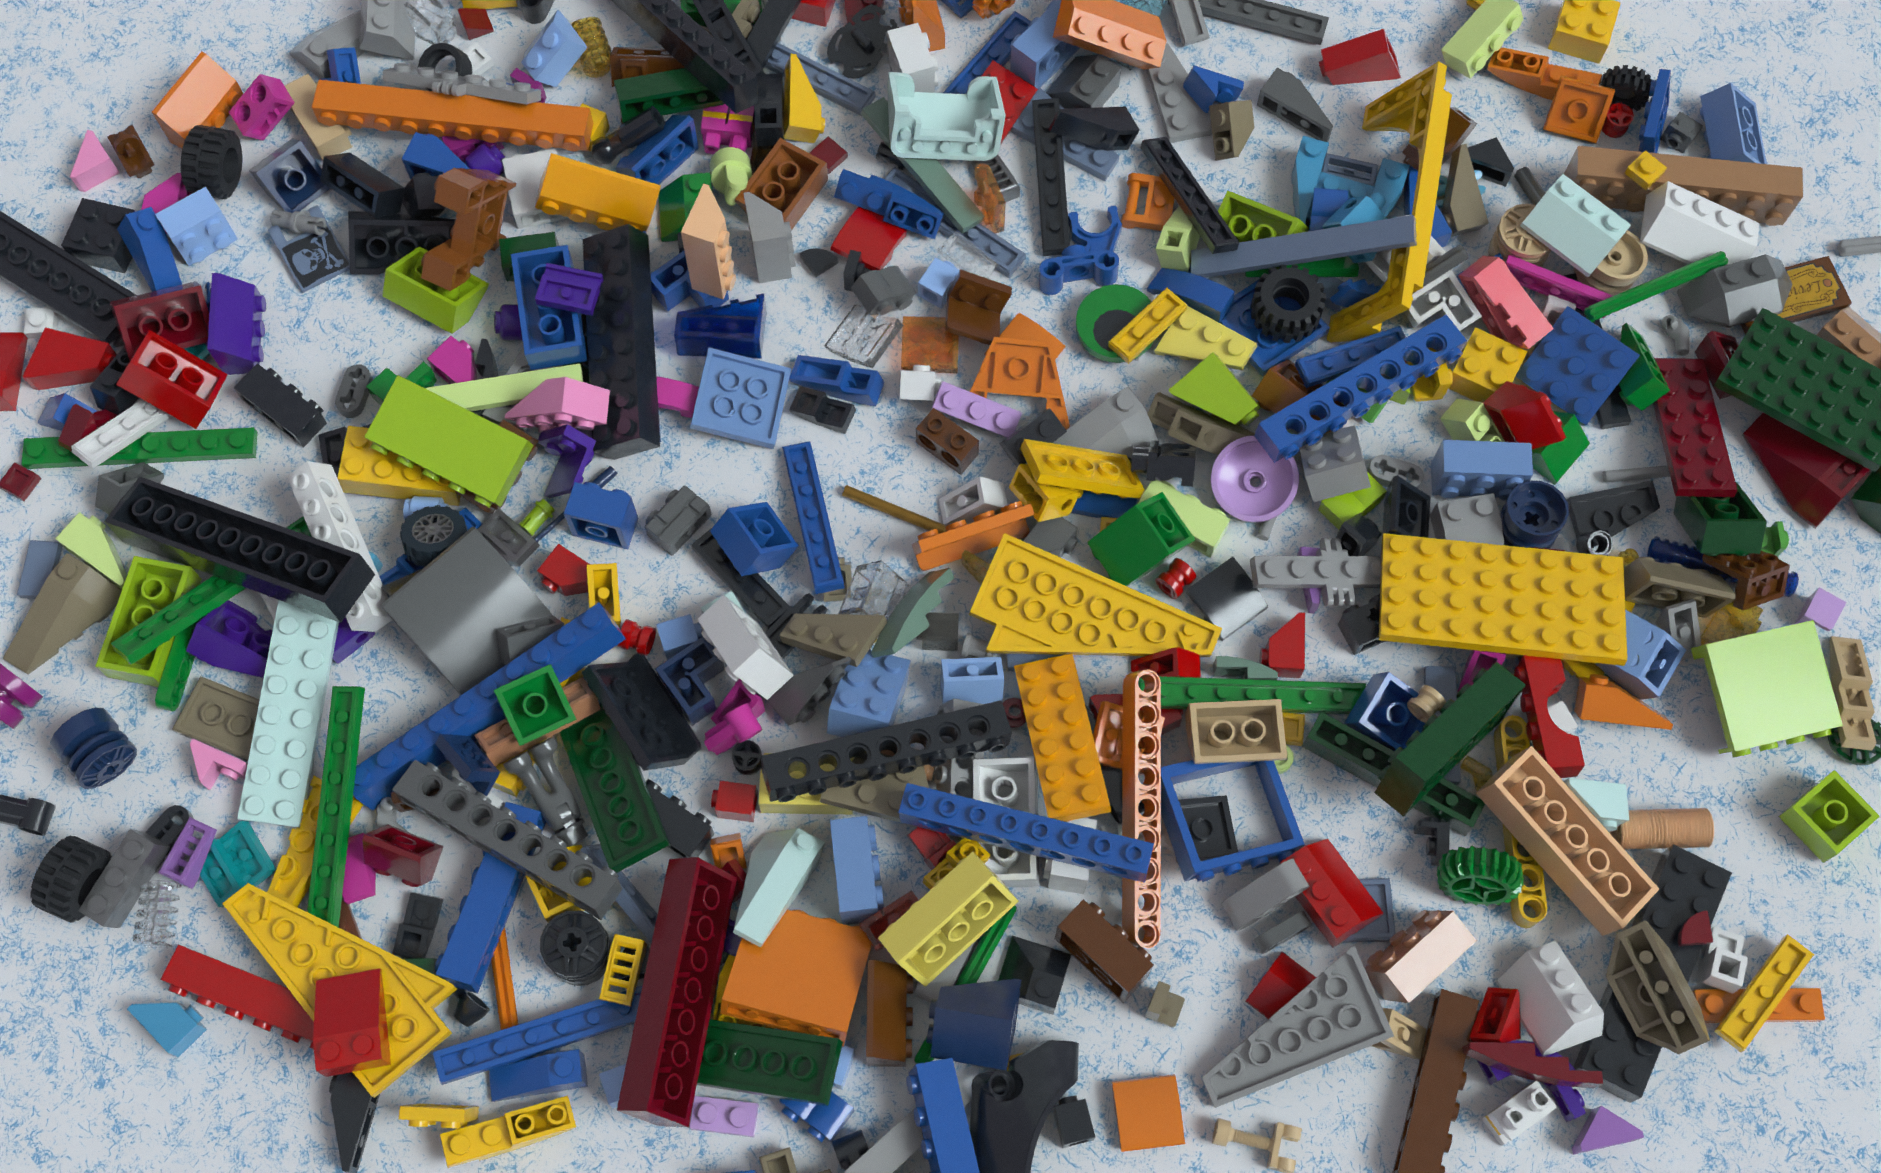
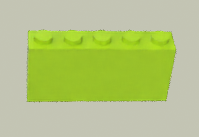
(448, 442)

